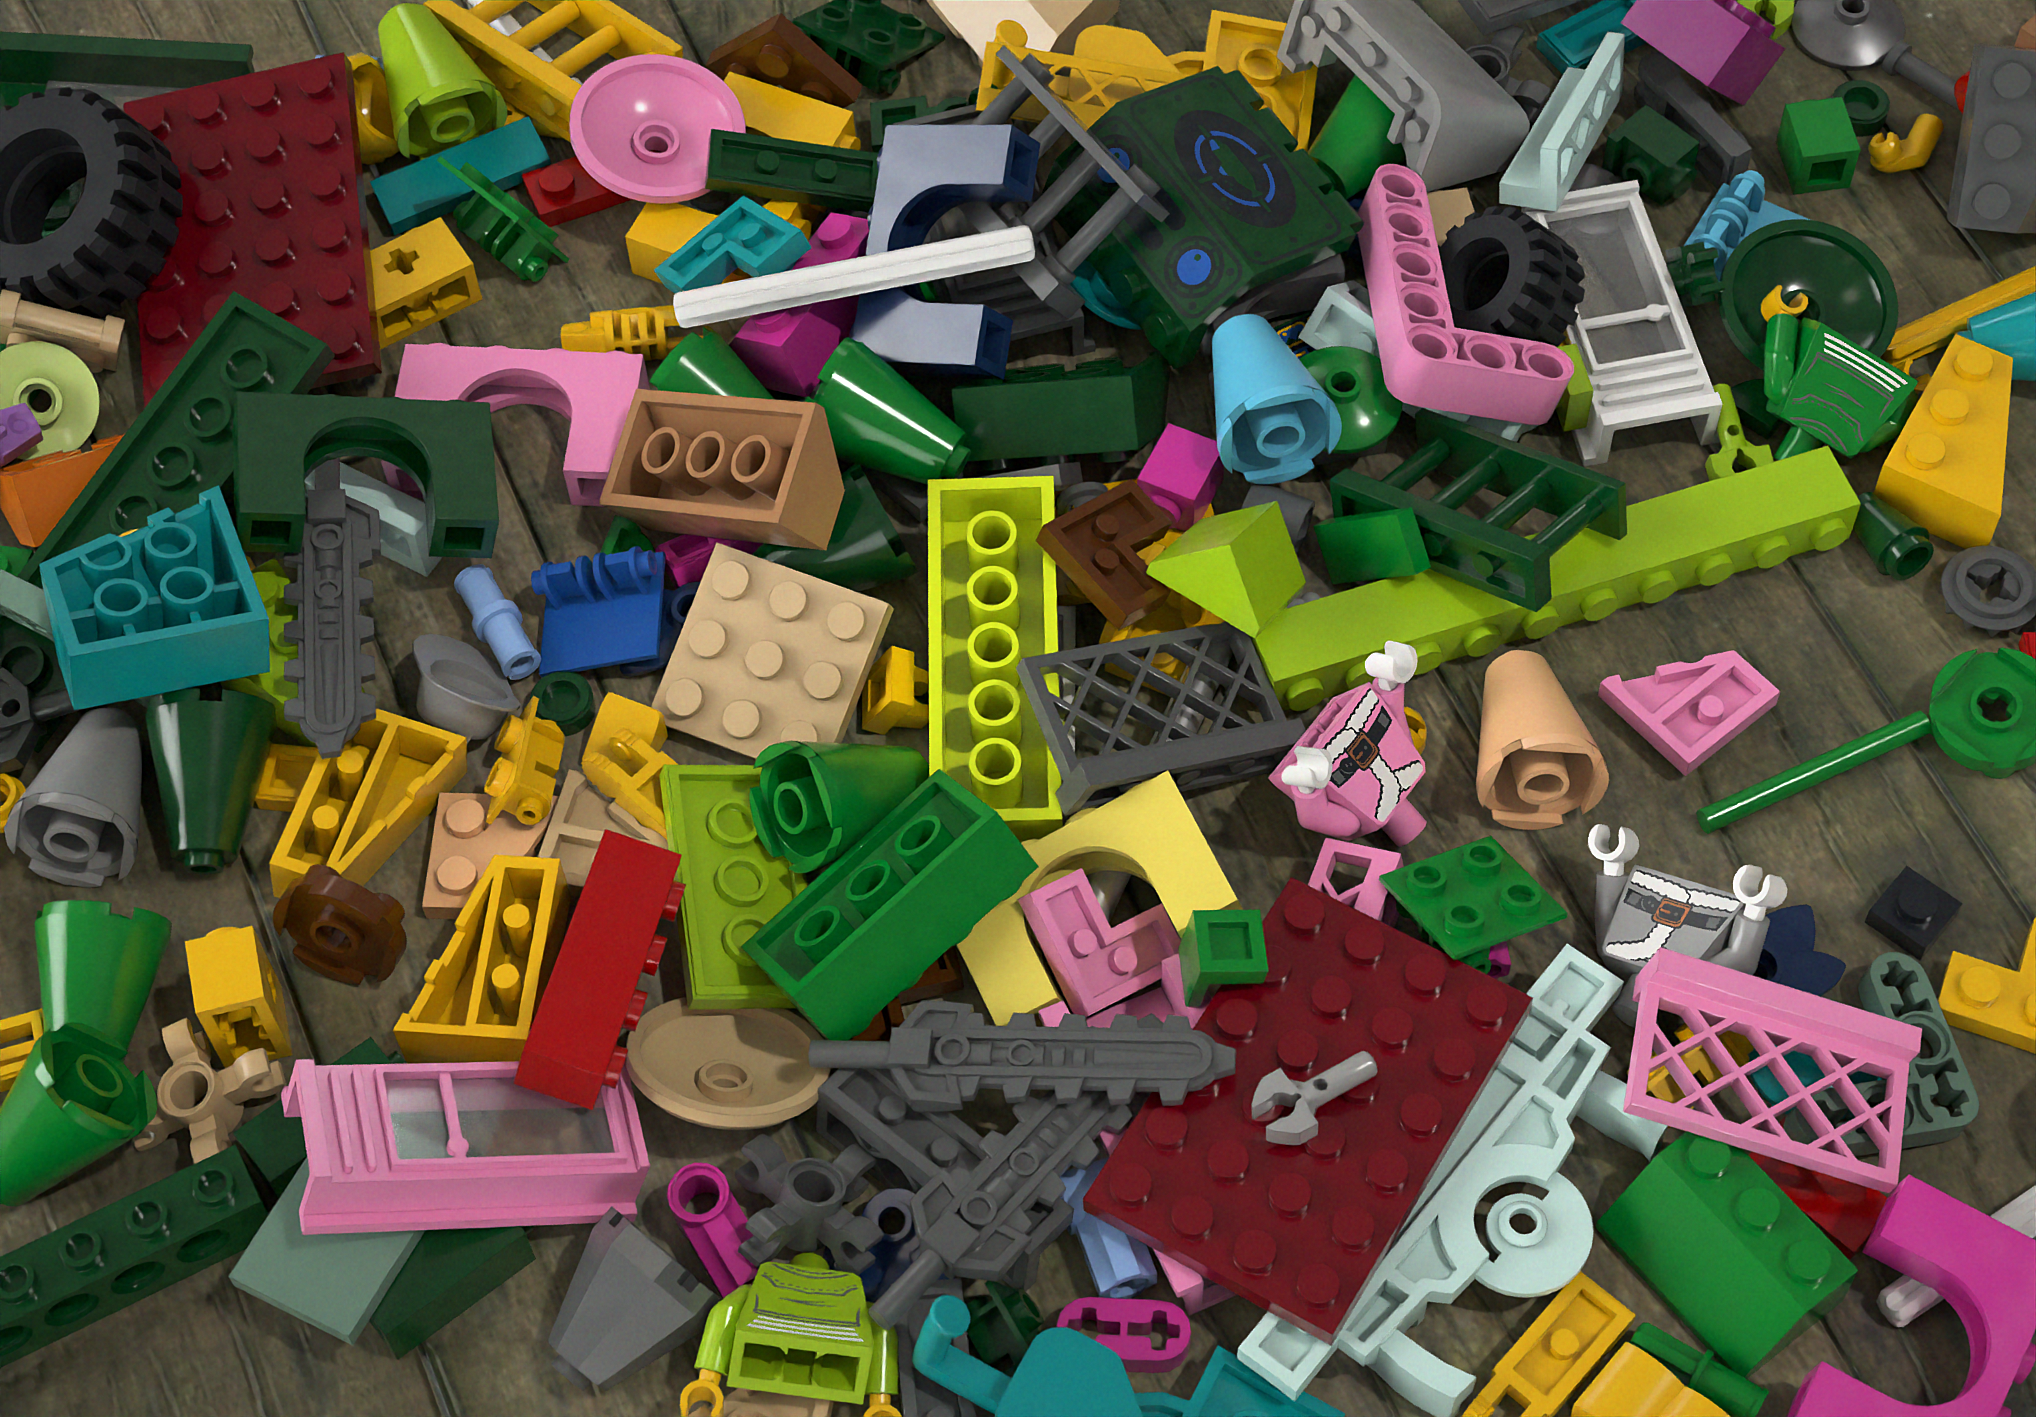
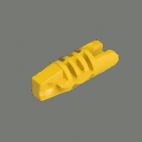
(624, 330)

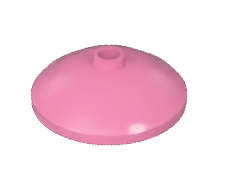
(646, 107)

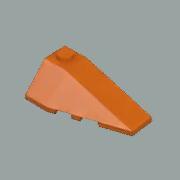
(44, 487)

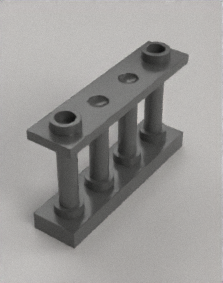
(1053, 274)

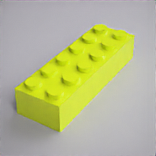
(987, 611)

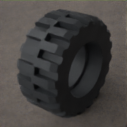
(121, 219)

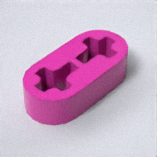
(1133, 1318)

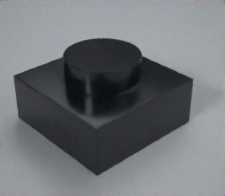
(1913, 912)

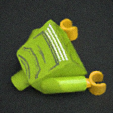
(797, 1336)

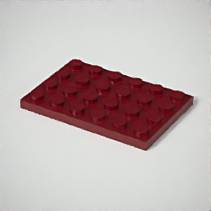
(264, 214)
(1313, 1218)

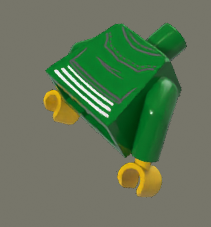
(1830, 385)

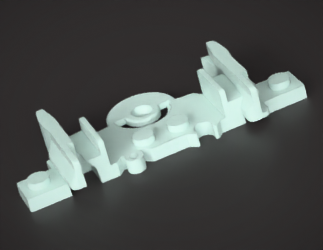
(1510, 1136)

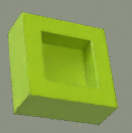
(1576, 400)

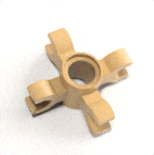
(193, 1077)

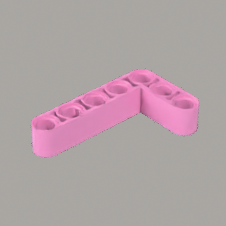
(1419, 348)

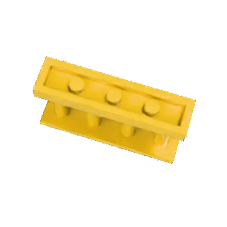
(526, 80)

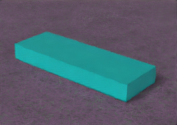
(430, 190)

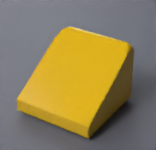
(622, 712)

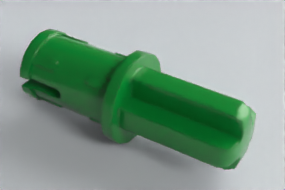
(1701, 1373)

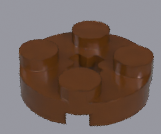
(341, 926)

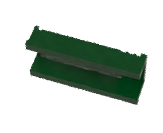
(113, 66)

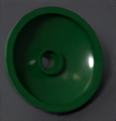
(1833, 268)

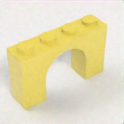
(1137, 833)

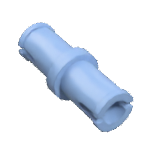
(497, 622)

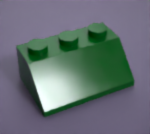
(1727, 1251)

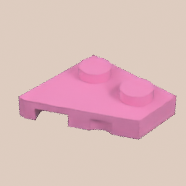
(1692, 707)

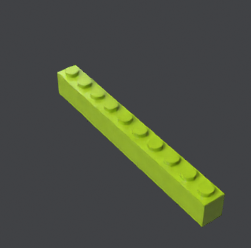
(1669, 546)

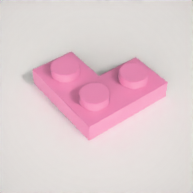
(1088, 956)

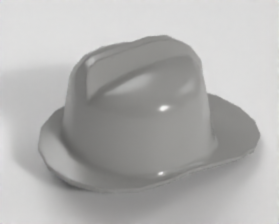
(460, 687)

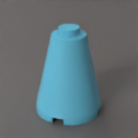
(1267, 404)

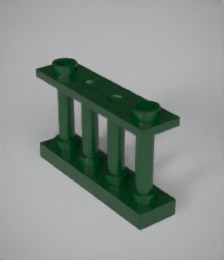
(1483, 549)

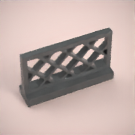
(1190, 758)

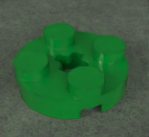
(1958, 721)

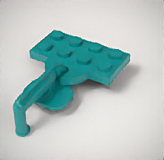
(1081, 1378)

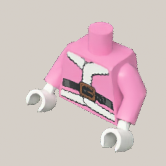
(1359, 758)

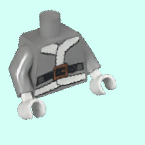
(1658, 910)

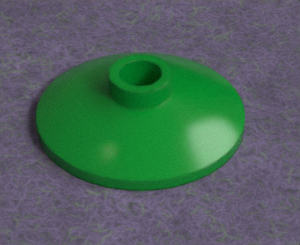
(1366, 411)

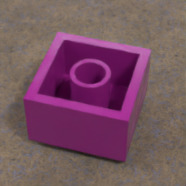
(1711, 40)

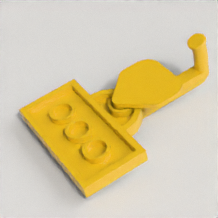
(1231, 43)

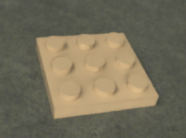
(769, 656)

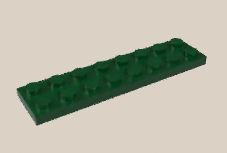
(170, 455)

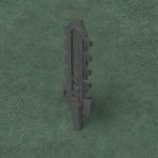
(329, 631)
(949, 1054)
(978, 1218)

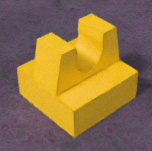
(890, 693)

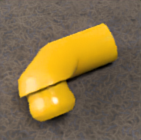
(1910, 153)

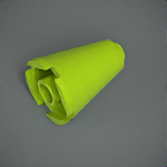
(433, 84)

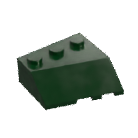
(1063, 413)

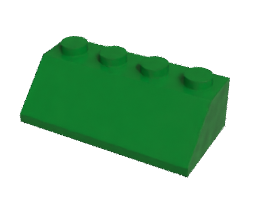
(890, 907)

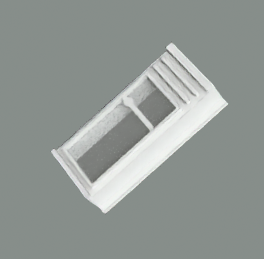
(1629, 322)

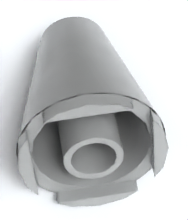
(84, 803)

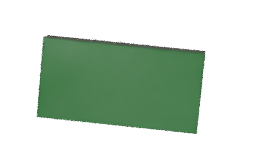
(1372, 546)

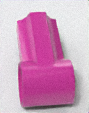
(716, 1233)

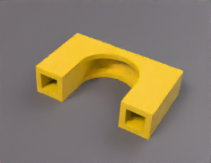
(768, 113)

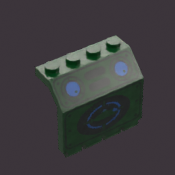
(1234, 198)

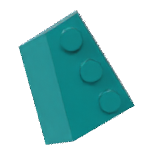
(157, 608)

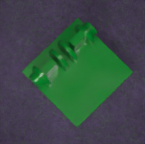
(504, 226)
(1471, 900)

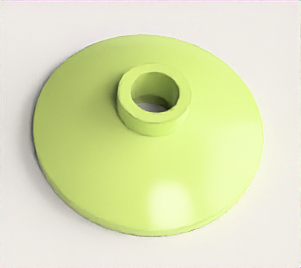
(68, 382)

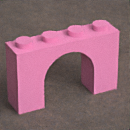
(584, 387)

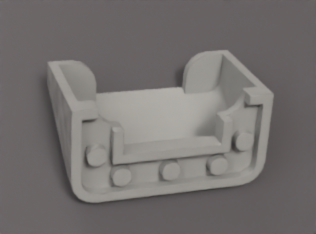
(1444, 104)

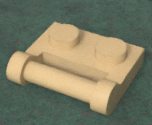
(90, 338)

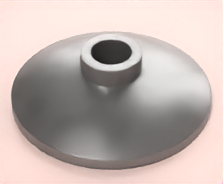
(1847, 32)

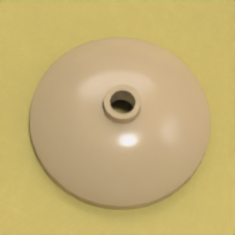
(725, 1064)

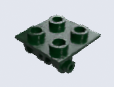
(868, 39)

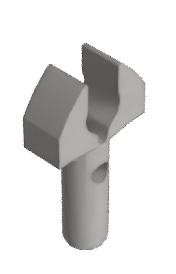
(1307, 1096)

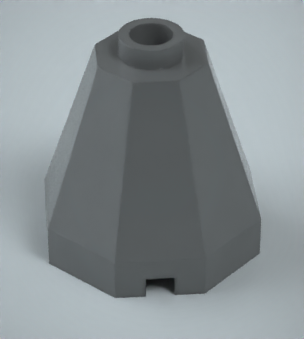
(625, 1306)

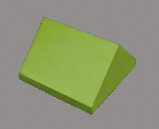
(1235, 566)

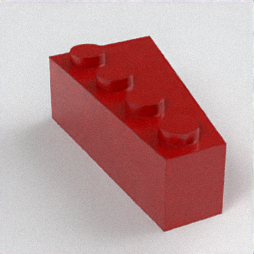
(598, 971)

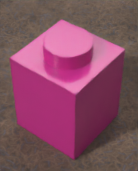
(1182, 475)

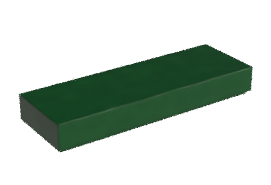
(791, 170)

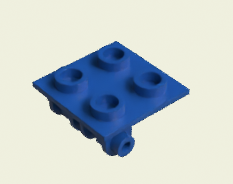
(601, 610)

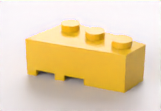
(1953, 447)
(368, 799)
(494, 968)

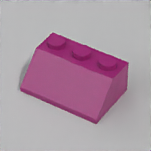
(794, 343)

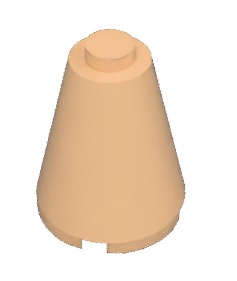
(1534, 747)

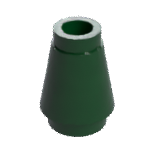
(1891, 538)

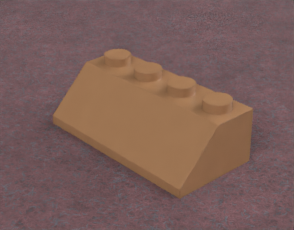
(727, 468)

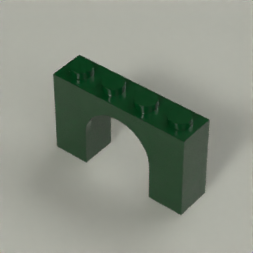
(433, 441)
(447, 1266)

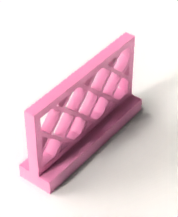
(1770, 1017)

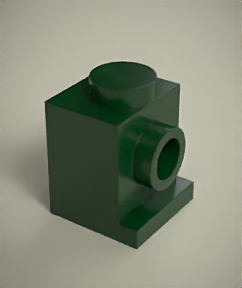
(1653, 154)

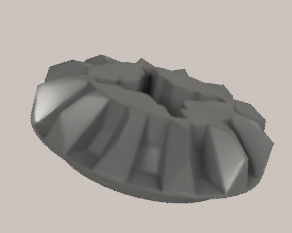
(1976, 570)

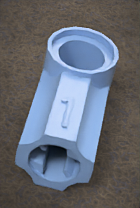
(1115, 1260)

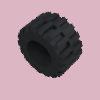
(1511, 276)

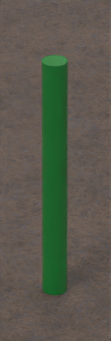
(1813, 772)

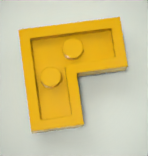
(1993, 998)

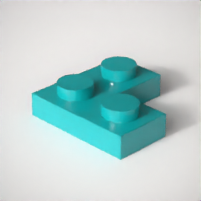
(740, 238)

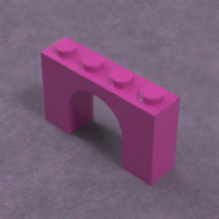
(1979, 1271)

